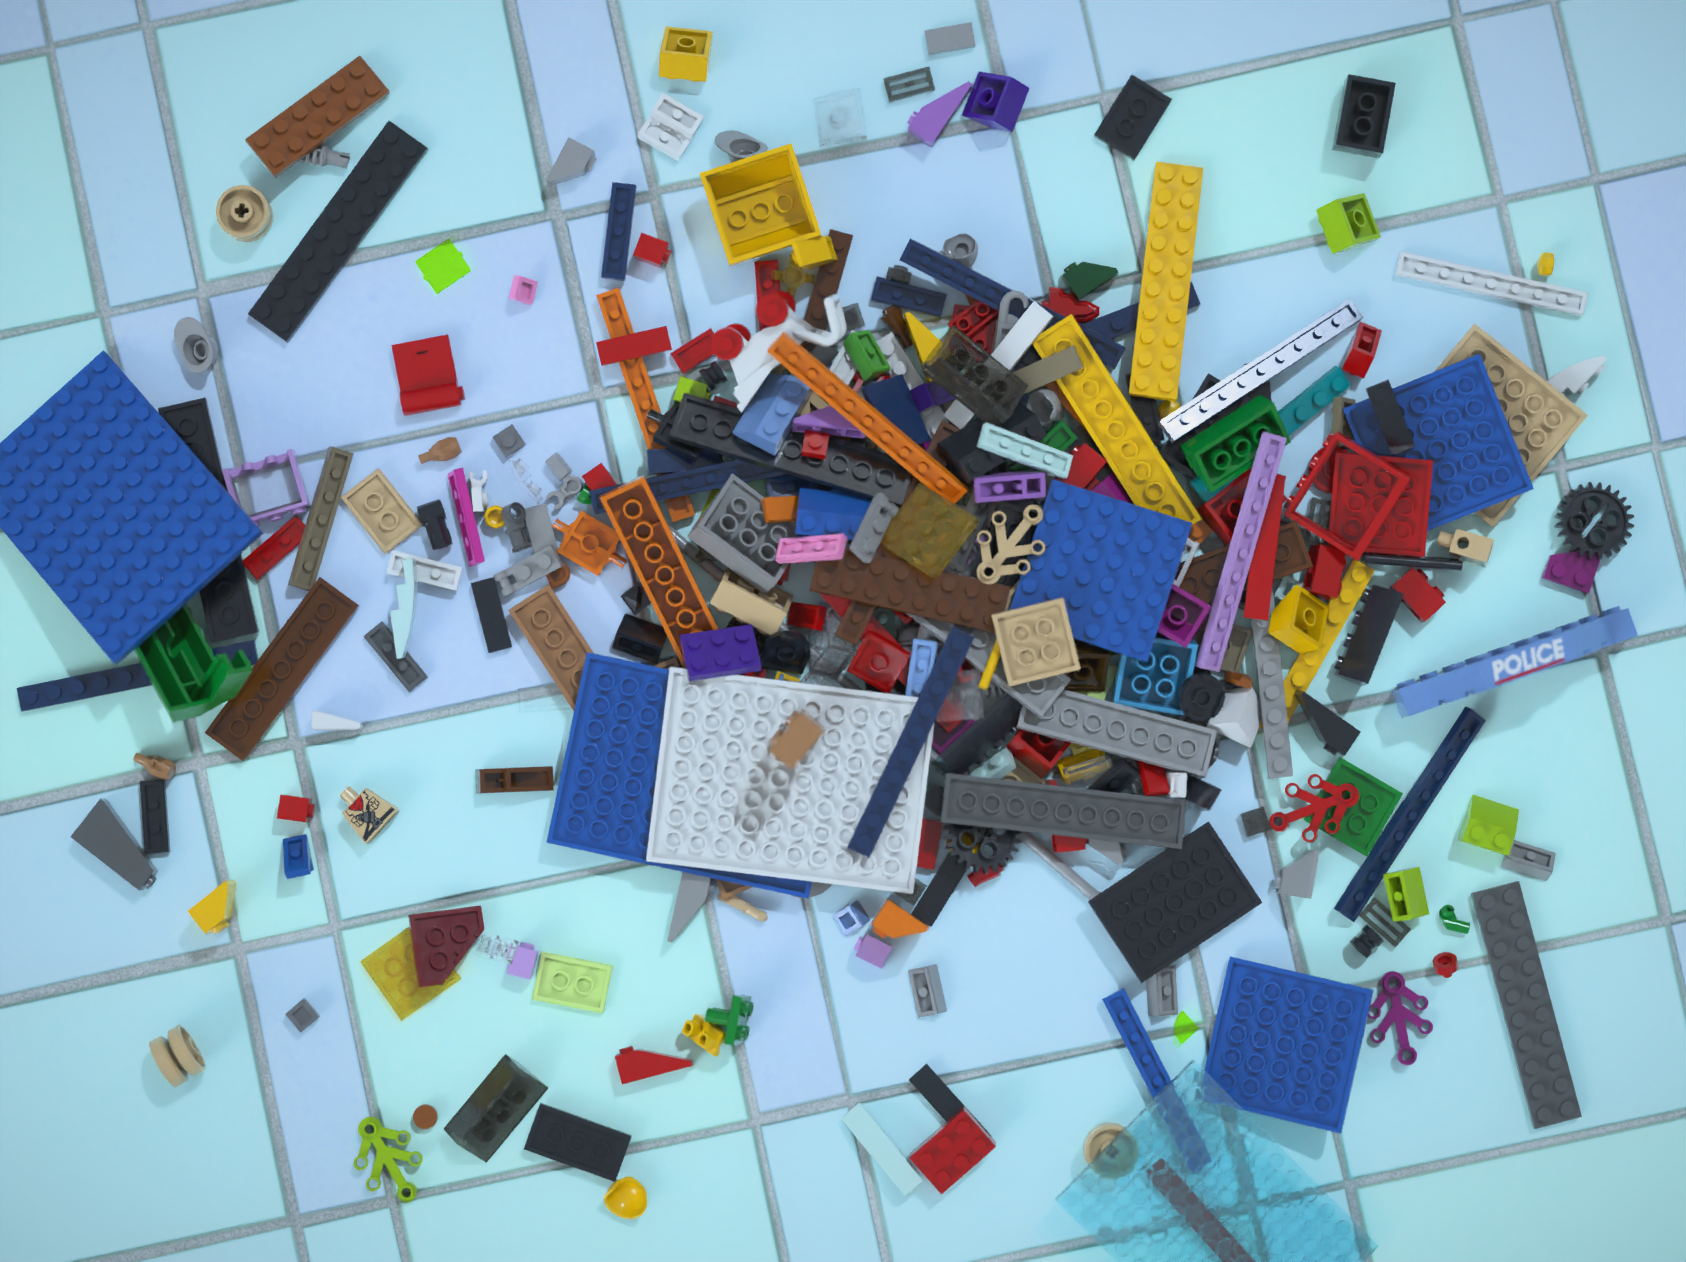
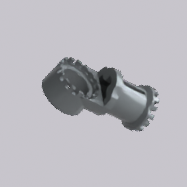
(515, 527)

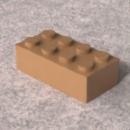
(796, 739)

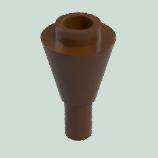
(895, 321)

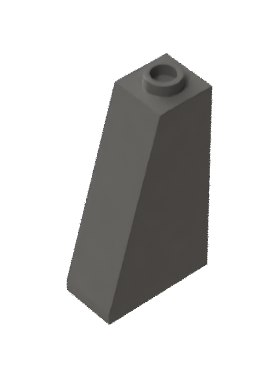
(113, 844)

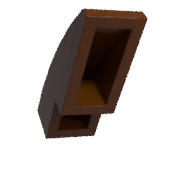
(514, 779)

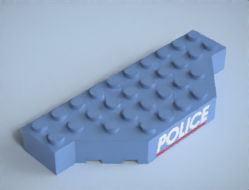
(1514, 661)

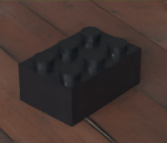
(1363, 116)

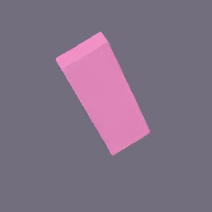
(811, 548)

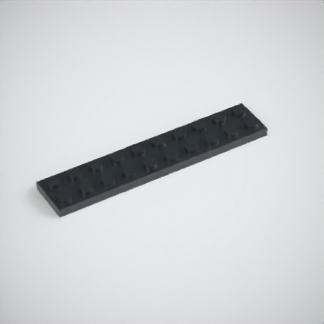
(338, 231)
(846, 464)
(227, 596)

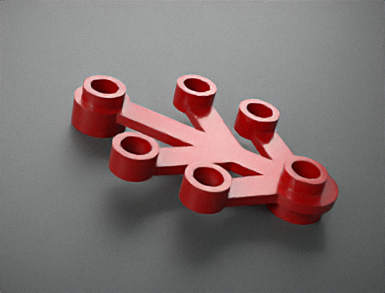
(1318, 807)

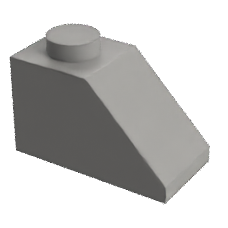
(572, 162)

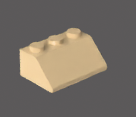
(750, 604)

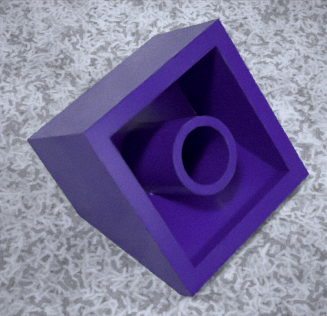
(995, 101)

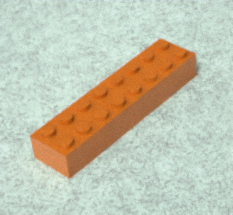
(658, 561)

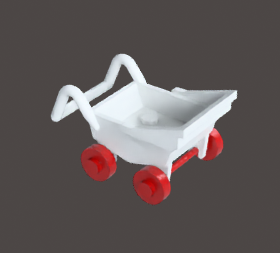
(749, 353)

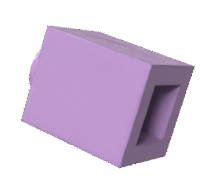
(872, 950)
(523, 961)

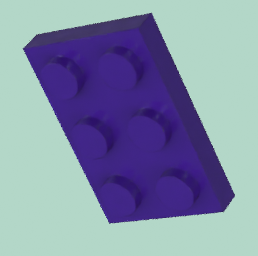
(720, 652)

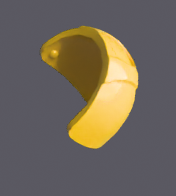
(626, 1198)

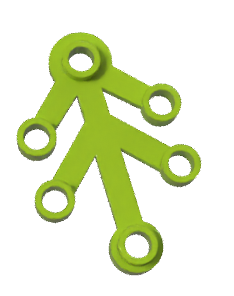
(385, 1156)

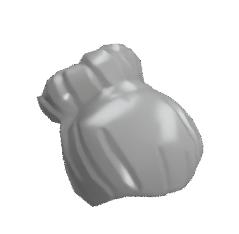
(962, 249)
(1045, 406)

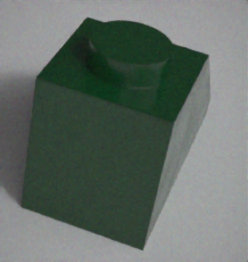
(1086, 278)

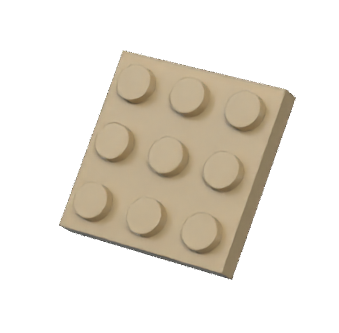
(1035, 641)

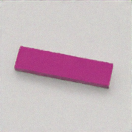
(465, 517)

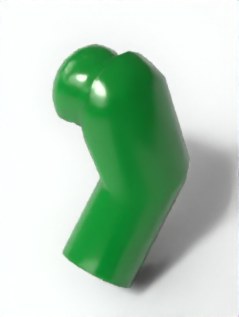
(1451, 922)

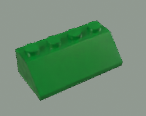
(1232, 443)

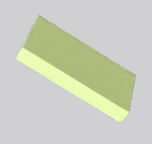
(572, 982)

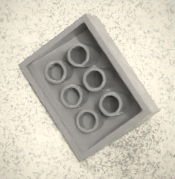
(737, 534)

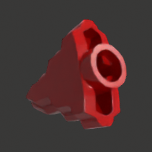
(1068, 304)

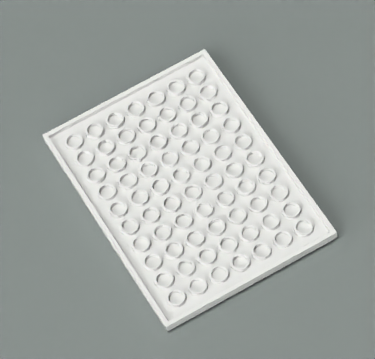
(744, 811)

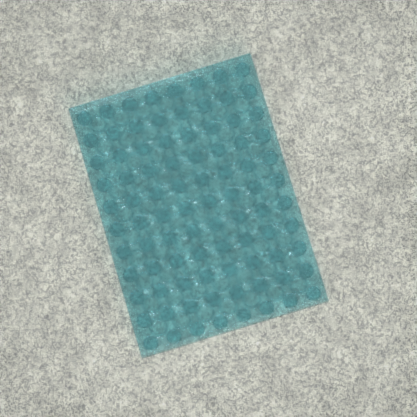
(1206, 1186)

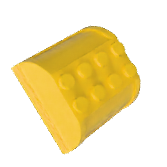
(760, 204)

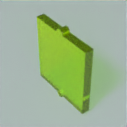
(443, 266)

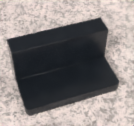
(640, 638)

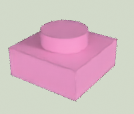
(523, 290)

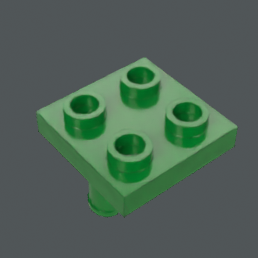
(733, 1019)

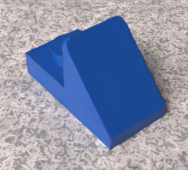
(297, 856)

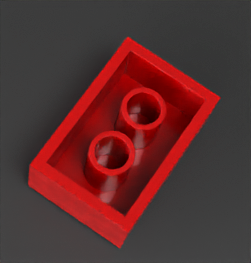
(952, 1150)

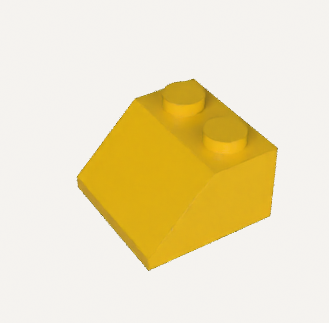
(685, 54)
(1299, 620)
(215, 908)

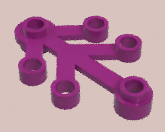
(1399, 1014)

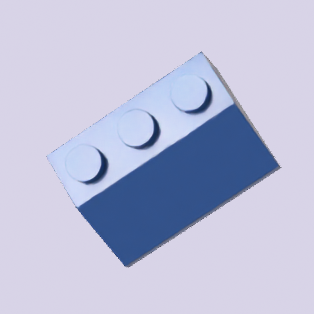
(829, 513)

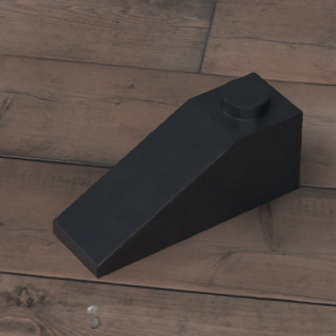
(1390, 417)
(1327, 725)
(1200, 793)

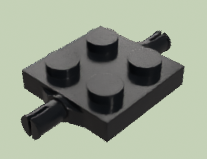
(662, 434)

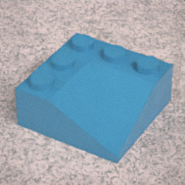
(1156, 682)

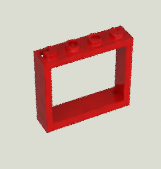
(1306, 482)

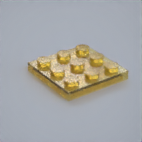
(928, 530)
(395, 976)

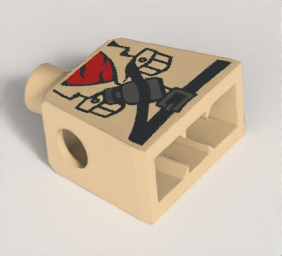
(1478, 547)
(367, 812)

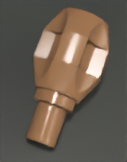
(442, 450)
(156, 765)

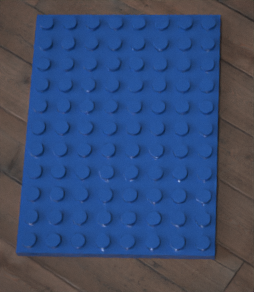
(115, 508)
(613, 766)

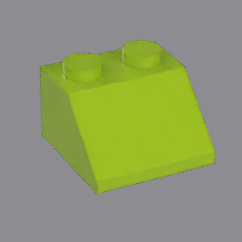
(1348, 223)
(1489, 825)

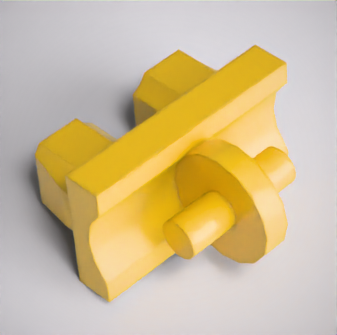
(704, 1034)

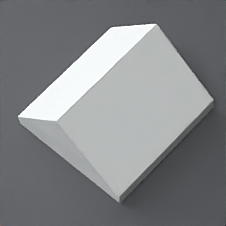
(1239, 716)

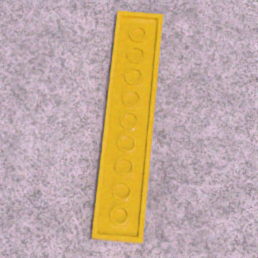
(1165, 281)
(1116, 426)

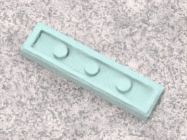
(1025, 451)

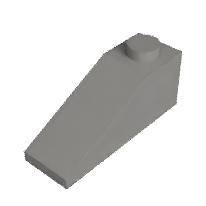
(690, 897)

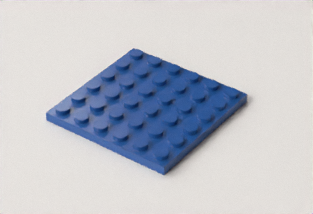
(1462, 429)
(1107, 564)
(1288, 1043)

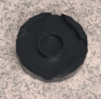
(1201, 696)

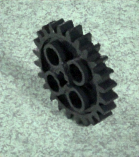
(1611, 534)
(1001, 845)

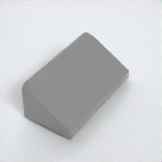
(1529, 860)
(927, 990)
(1162, 993)

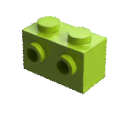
(1406, 894)

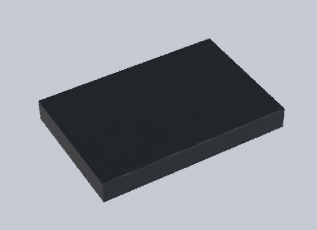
(1132, 117)

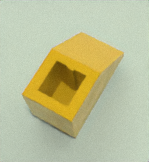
(813, 252)

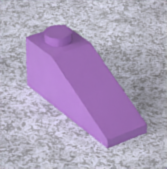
(935, 116)
(826, 421)
(1010, 486)

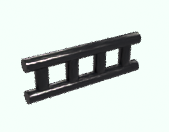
(1412, 561)

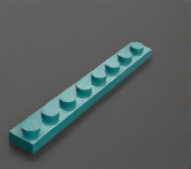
(1297, 412)

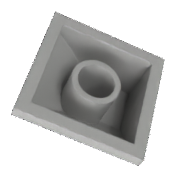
(1298, 876)

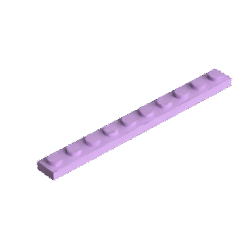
(1240, 551)

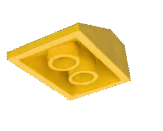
(922, 339)

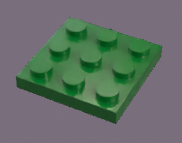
(1366, 819)

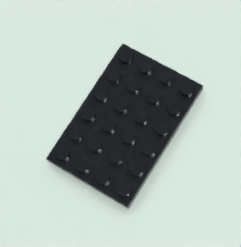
(1174, 902)

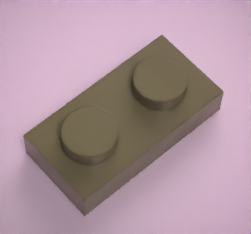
(1339, 420)

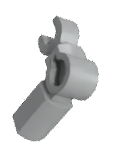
(572, 484)

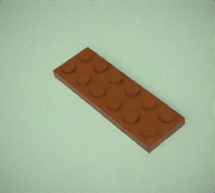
(317, 116)

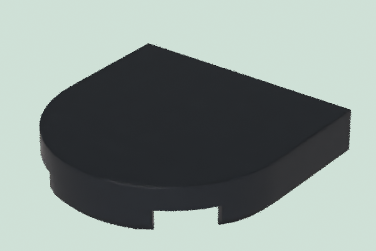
(785, 652)

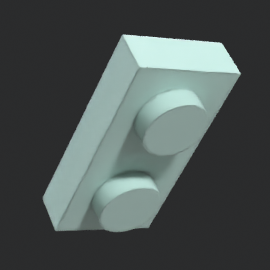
(997, 766)

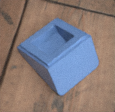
(851, 917)

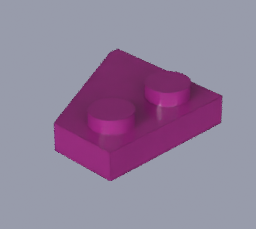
(1571, 570)

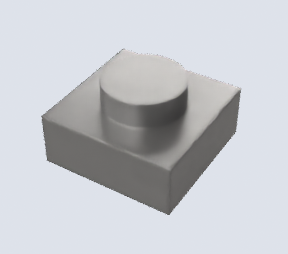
(509, 440)
(302, 1015)

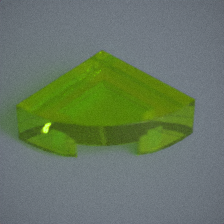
(1184, 1027)

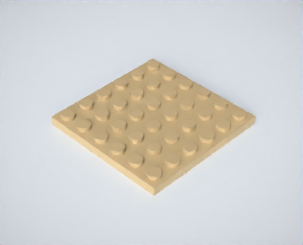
(1534, 410)

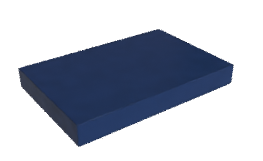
(896, 403)

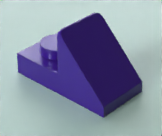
(930, 396)

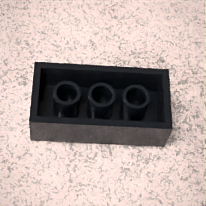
(1173, 452)

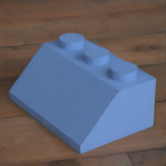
(772, 412)

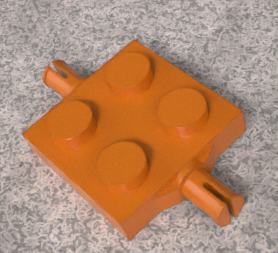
(589, 543)

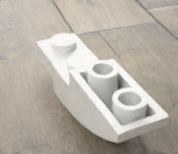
(1574, 377)

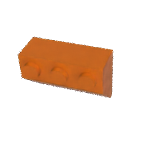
(896, 922)

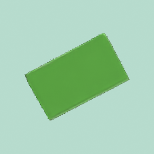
(866, 355)

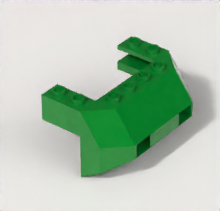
(185, 669)

